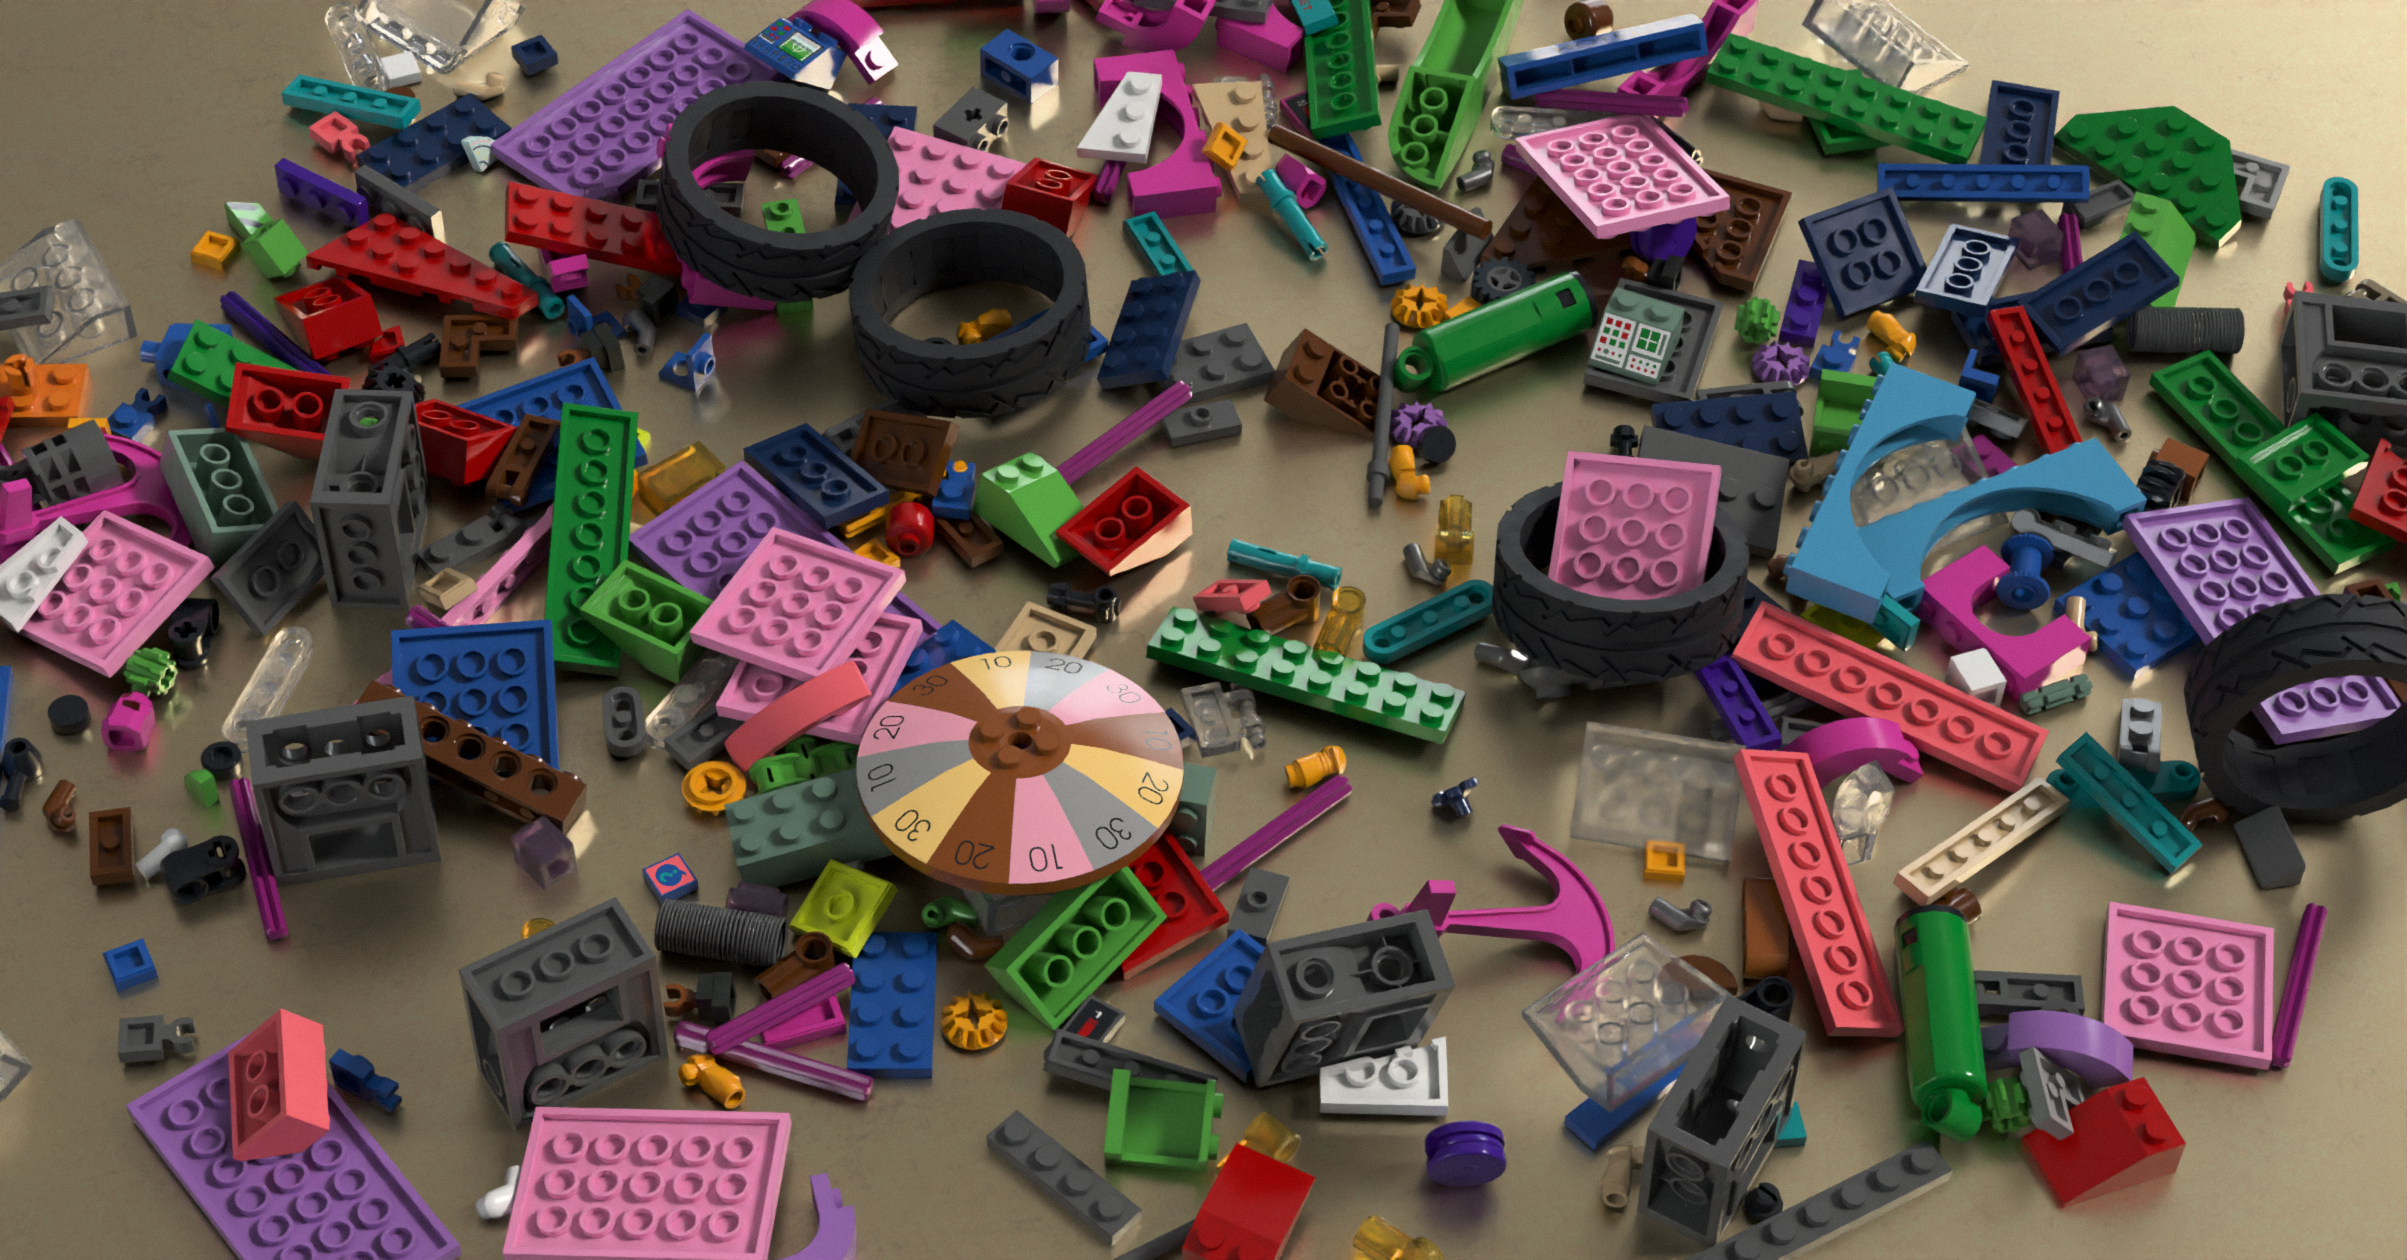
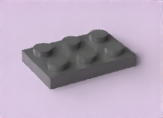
(1220, 363)
(272, 569)

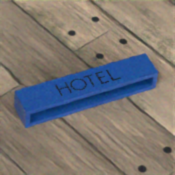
(1602, 56)

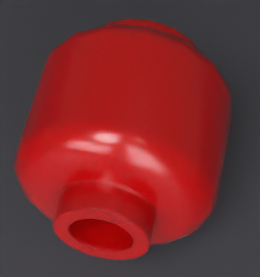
(909, 529)

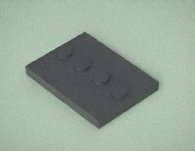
(1688, 359)
(1749, 482)

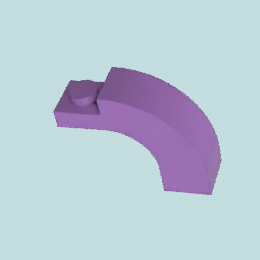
(2071, 1040)
(837, 1225)

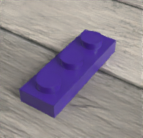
(321, 194)
(1804, 306)
(1738, 705)

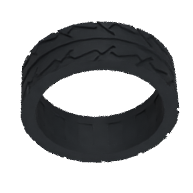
(787, 121)
(979, 376)
(1610, 635)
(2278, 651)

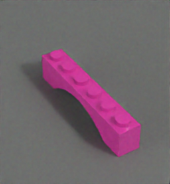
(1678, 77)

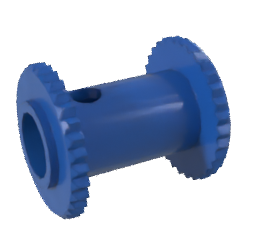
(2023, 585)

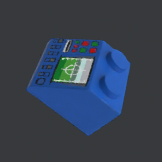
(799, 52)

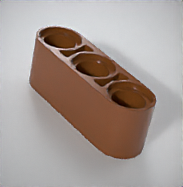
(1763, 930)

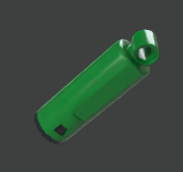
(1498, 333)
(1941, 1019)

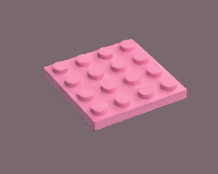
(943, 177)
(1634, 526)
(115, 594)
(797, 606)
(878, 657)
(2189, 984)

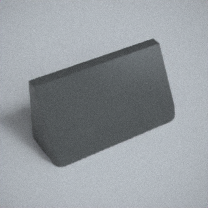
(1463, 253)
(2271, 848)

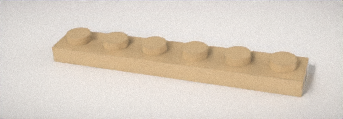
(1981, 842)

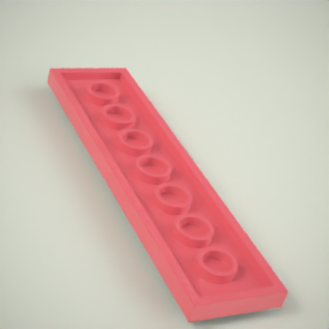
(1872, 685)
(1818, 894)

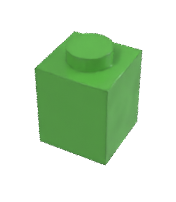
(275, 249)

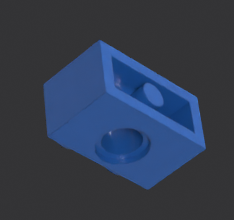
(1019, 66)

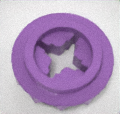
(1770, 370)
(1404, 416)

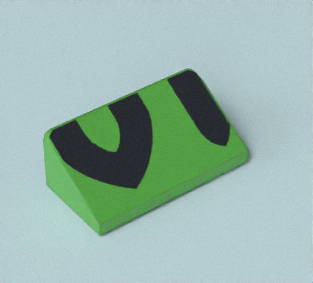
(246, 217)

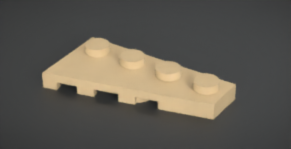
(1242, 109)

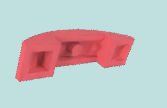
(796, 713)

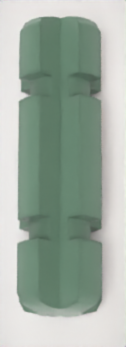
(2055, 694)

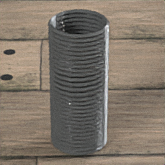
(2174, 330)
(713, 930)

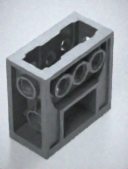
(2346, 365)
(371, 499)
(347, 818)
(1334, 1002)
(536, 1019)
(1720, 1121)

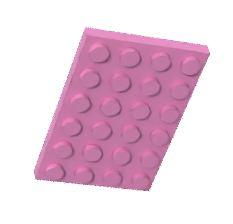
(1622, 175)
(648, 1185)

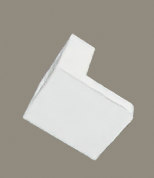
(1977, 676)

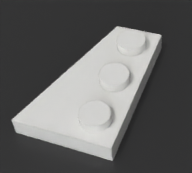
(1125, 122)
(36, 569)
(1391, 1085)

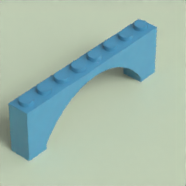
(2071, 483)
(1831, 558)

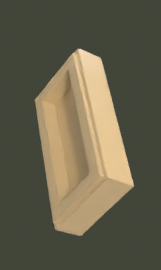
(447, 588)

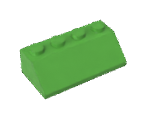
(2166, 233)
(1075, 945)

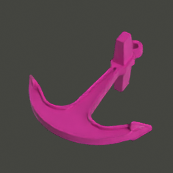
(142, 495)
(1573, 921)

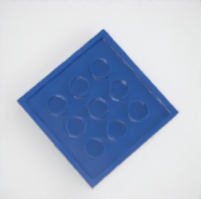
(543, 397)
(487, 675)

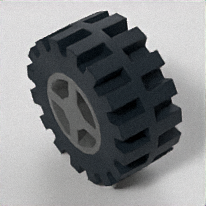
(1499, 279)

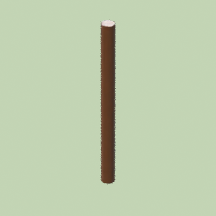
(1380, 182)

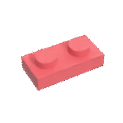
(1232, 595)

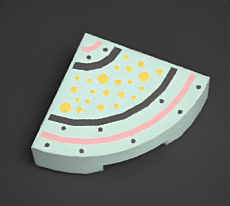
(479, 152)

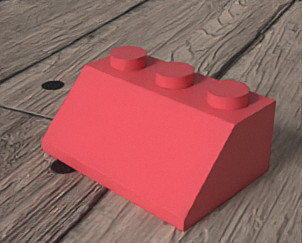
(278, 1088)

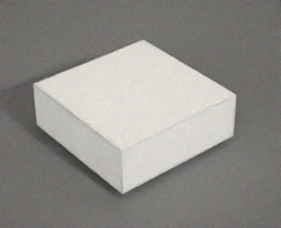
(402, 69)

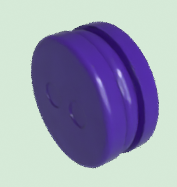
(1665, 240)
(1465, 1153)

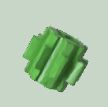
(1757, 320)
(150, 671)
(2007, 1105)

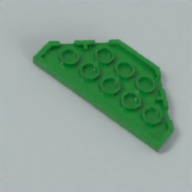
(2162, 156)

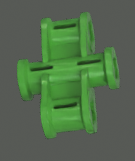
(800, 766)

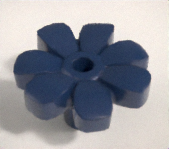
(1457, 797)

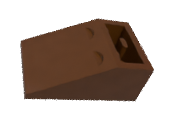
(1324, 387)

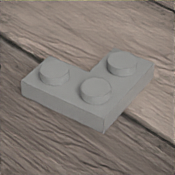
(2261, 183)
(2050, 1092)

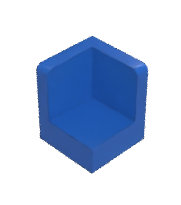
(1978, 381)

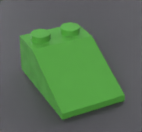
(1029, 504)
(648, 619)

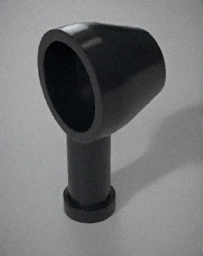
(20, 765)

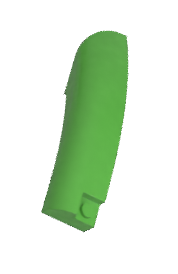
(1449, 87)

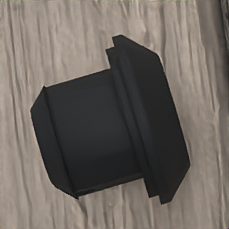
(1763, 1201)

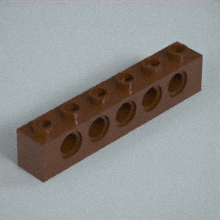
(494, 755)

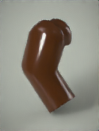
(2205, 808)
(57, 809)
(970, 944)

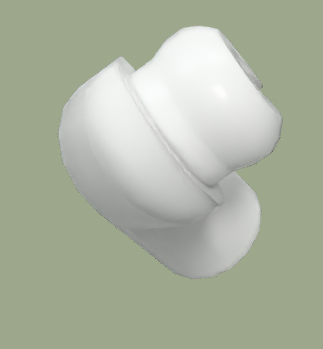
(171, 841)
(500, 1200)

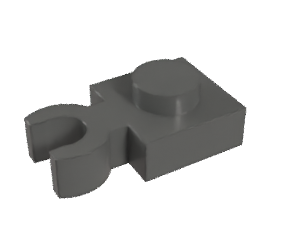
(149, 1035)

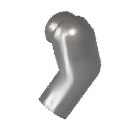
(645, 329)

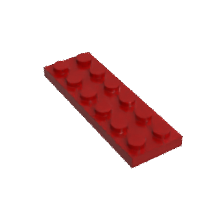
(587, 227)

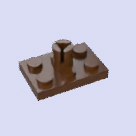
(904, 450)

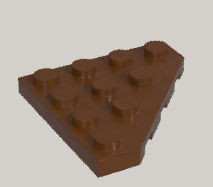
(1548, 233)
(1739, 239)

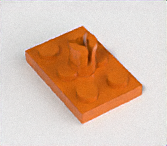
(43, 392)

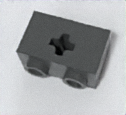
(973, 120)

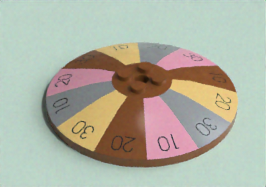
(1011, 820)

